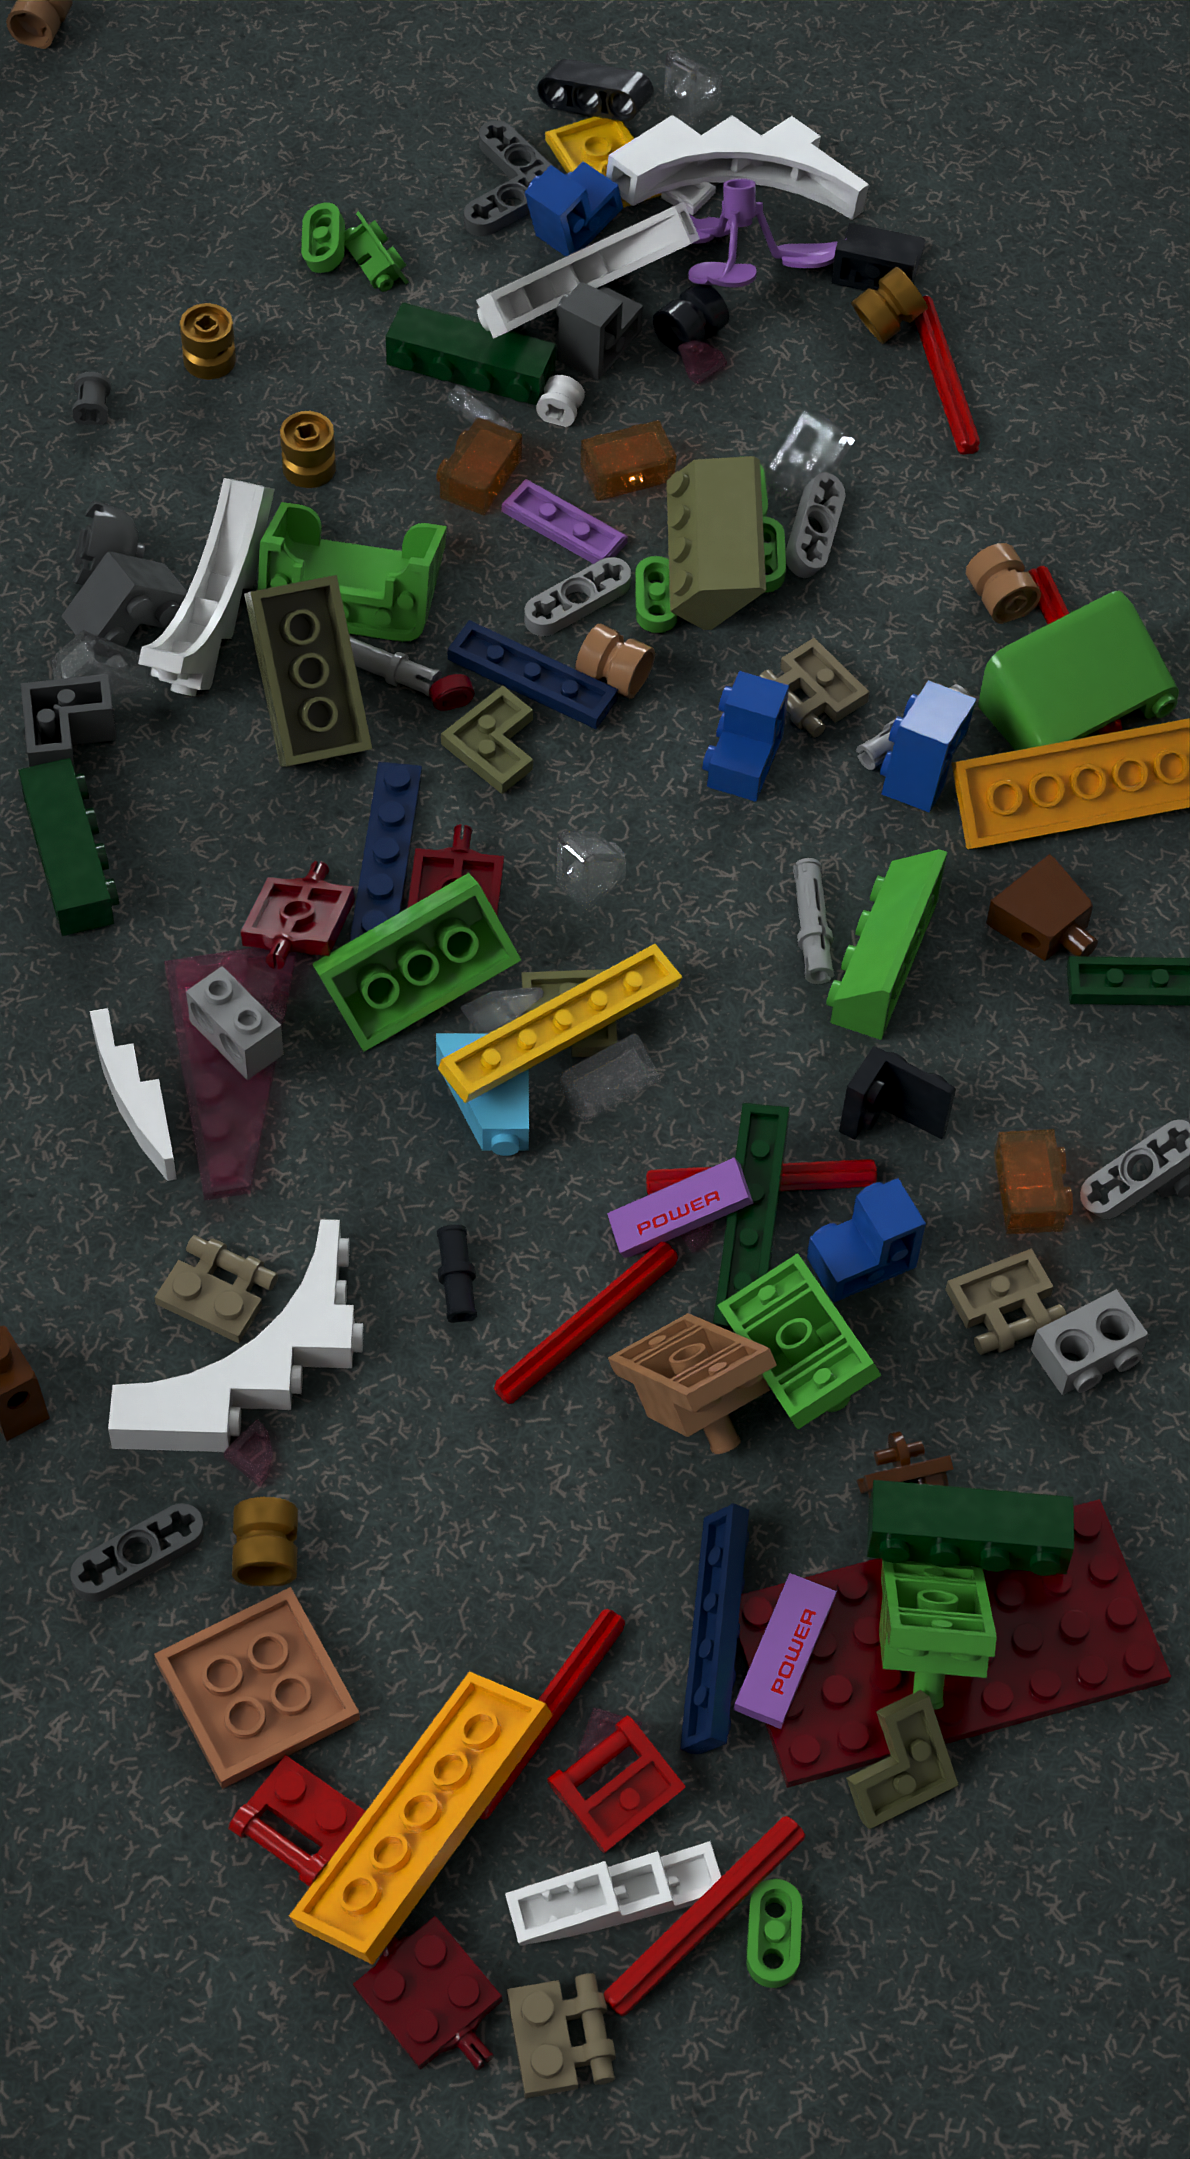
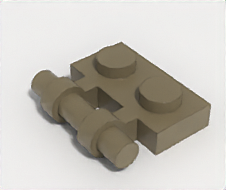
(824, 680)
(1001, 1289)
(209, 1300)
(543, 2037)

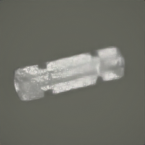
(473, 407)

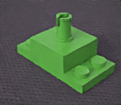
(809, 1339)
(935, 1623)

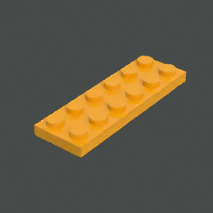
(1074, 783)
(420, 1817)

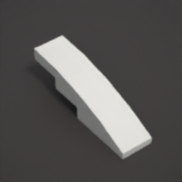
(137, 1101)
(611, 1895)

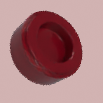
(451, 692)

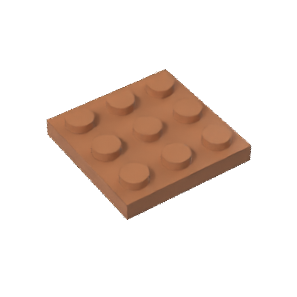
(256, 1687)

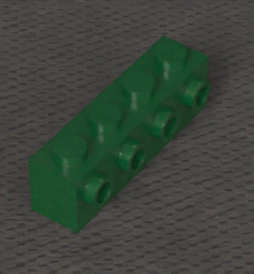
(468, 354)
(67, 846)
(970, 1527)

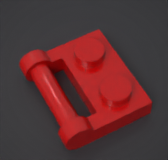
(627, 1797)
(306, 1806)

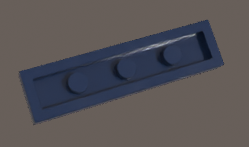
(532, 674)

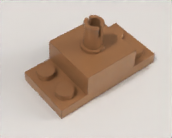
(695, 1377)

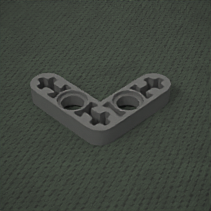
(520, 177)

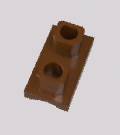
(899, 1453)

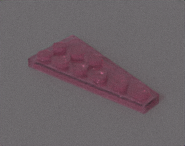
(222, 1103)

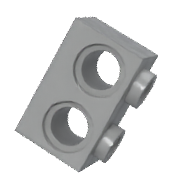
(235, 1022)
(1083, 1335)

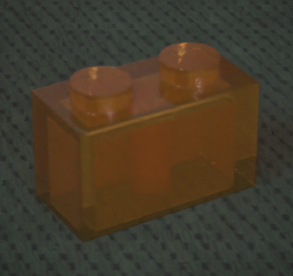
(627, 460)
(479, 465)
(1032, 1181)

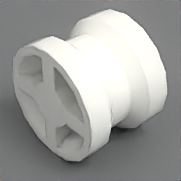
(560, 400)

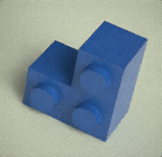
(572, 207)
(747, 735)
(925, 745)
(870, 1247)

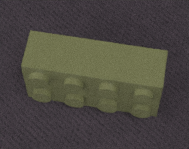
(308, 670)

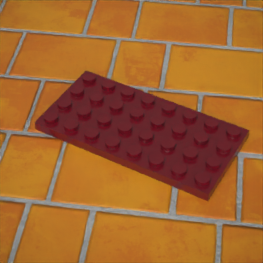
(1056, 1650)

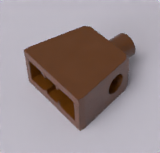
(1044, 912)
(19, 1378)

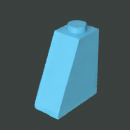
(501, 1114)

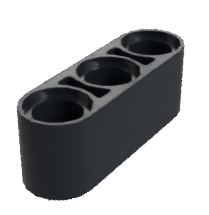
(595, 90)

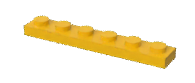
(559, 1023)

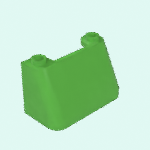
(380, 588)
(1077, 676)

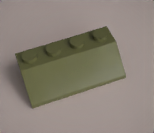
(715, 539)

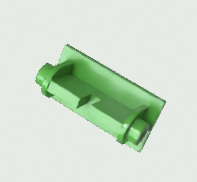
(368, 242)

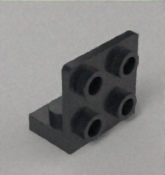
(872, 254)
(899, 1088)

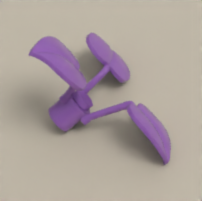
(737, 211)

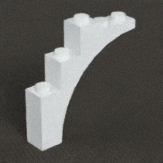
(781, 158)
(593, 265)
(191, 643)
(205, 1406)

